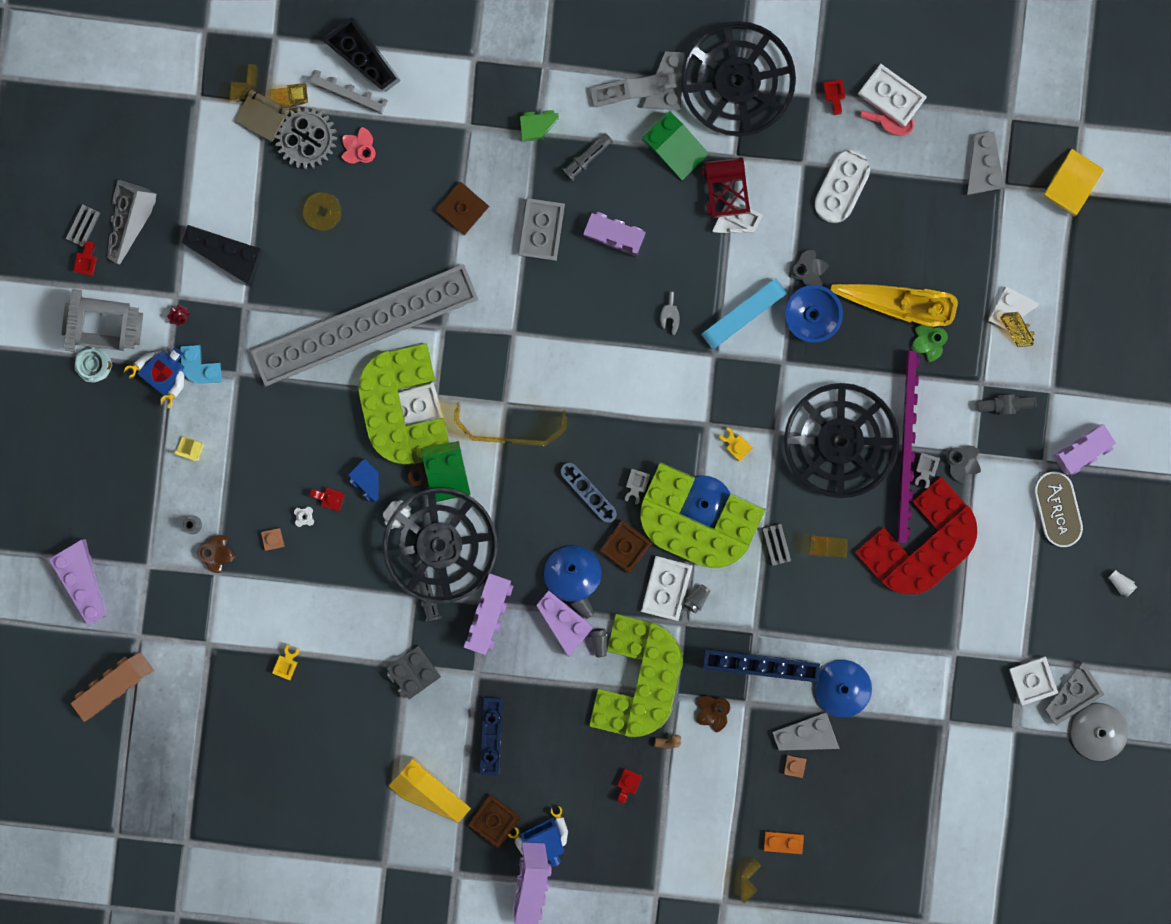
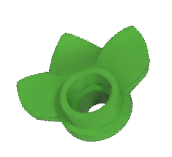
(926, 342)

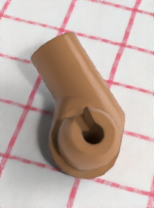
(674, 742)

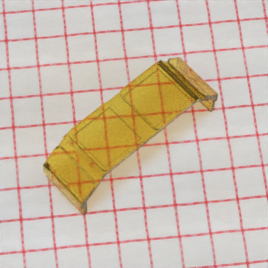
(457, 413)

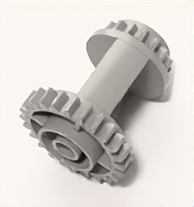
(74, 321)

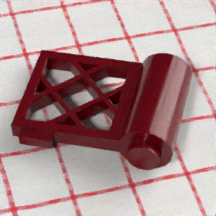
(724, 172)

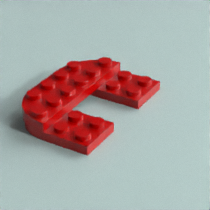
(934, 558)

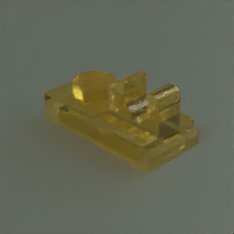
(1018, 329)

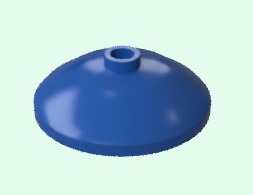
(827, 310)
(710, 490)
(575, 584)
(833, 678)

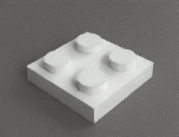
(1033, 681)

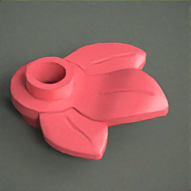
(357, 145)

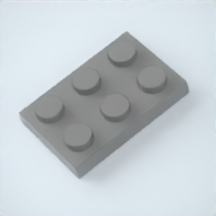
(541, 229)

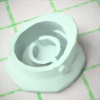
(93, 364)

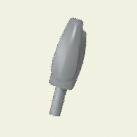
(670, 311)

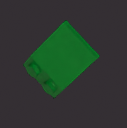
(675, 145)
(445, 469)

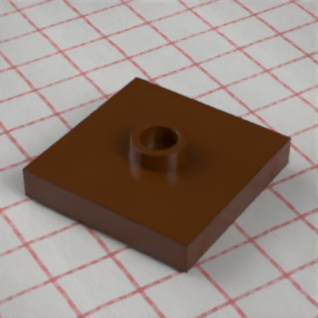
(462, 208)
(625, 546)
(494, 821)

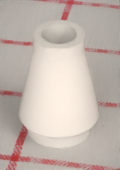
(1122, 583)

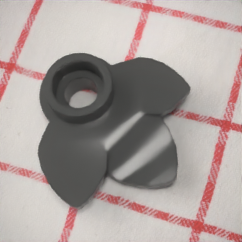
(812, 268)
(965, 464)

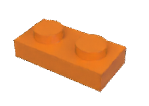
(783, 842)

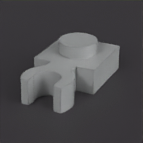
(927, 467)
(637, 482)

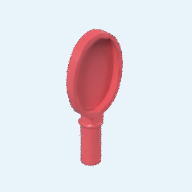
(888, 124)

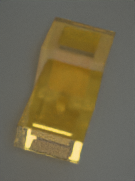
(239, 89)
(291, 96)
(828, 546)
(747, 887)

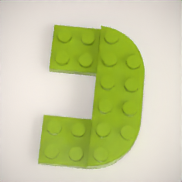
(383, 407)
(688, 537)
(656, 681)

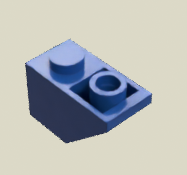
(368, 479)

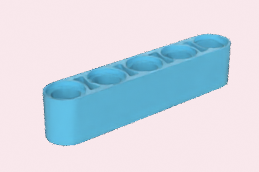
(744, 313)

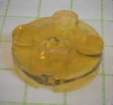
(312, 207)

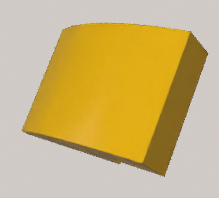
(1073, 183)

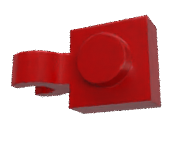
(834, 93)
(85, 262)
(331, 498)
(629, 783)

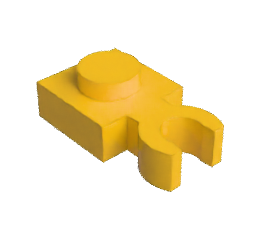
(737, 446)
(285, 665)

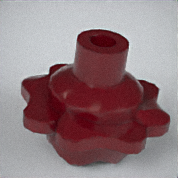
(178, 315)

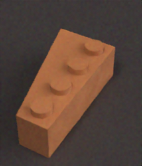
(112, 686)

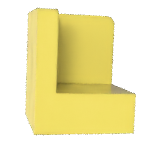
(189, 448)

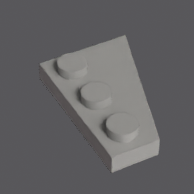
(672, 98)
(985, 165)
(1074, 695)
(807, 735)

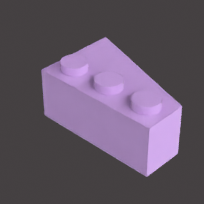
(614, 234)
(1084, 450)
(564, 622)

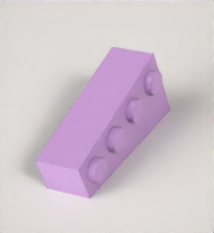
(79, 578)
(488, 613)
(531, 884)

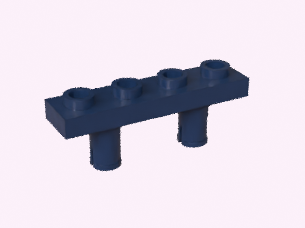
(491, 736)

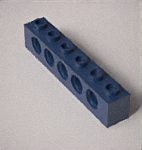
(761, 665)

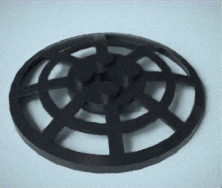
(738, 66)
(854, 440)
(452, 545)

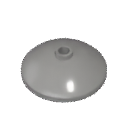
(1086, 729)

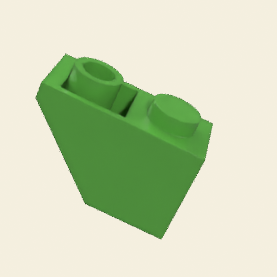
(537, 126)

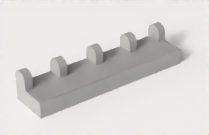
(348, 94)

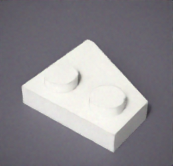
(738, 223)
(1011, 302)

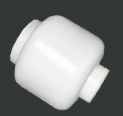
(389, 511)

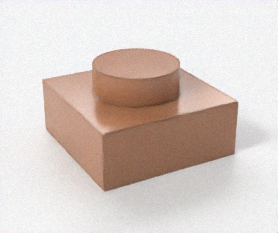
(272, 539)
(795, 766)

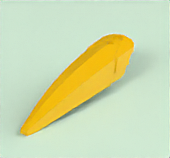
(909, 304)

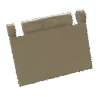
(261, 115)

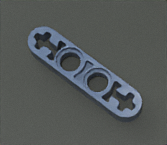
(585, 495)

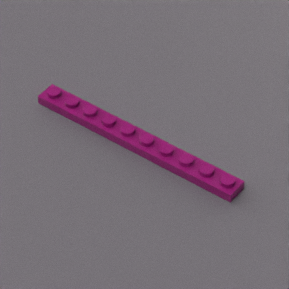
(907, 454)

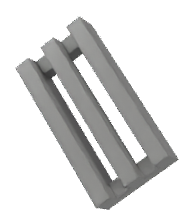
(76, 223)
(772, 529)

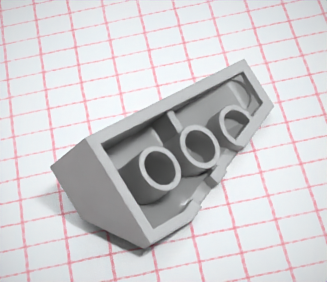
(132, 210)

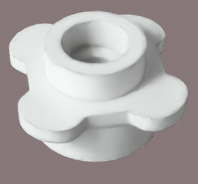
(307, 512)

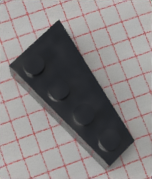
(359, 50)
(231, 255)

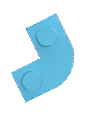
(195, 370)

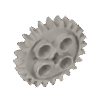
(297, 152)

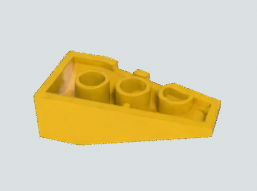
(424, 789)

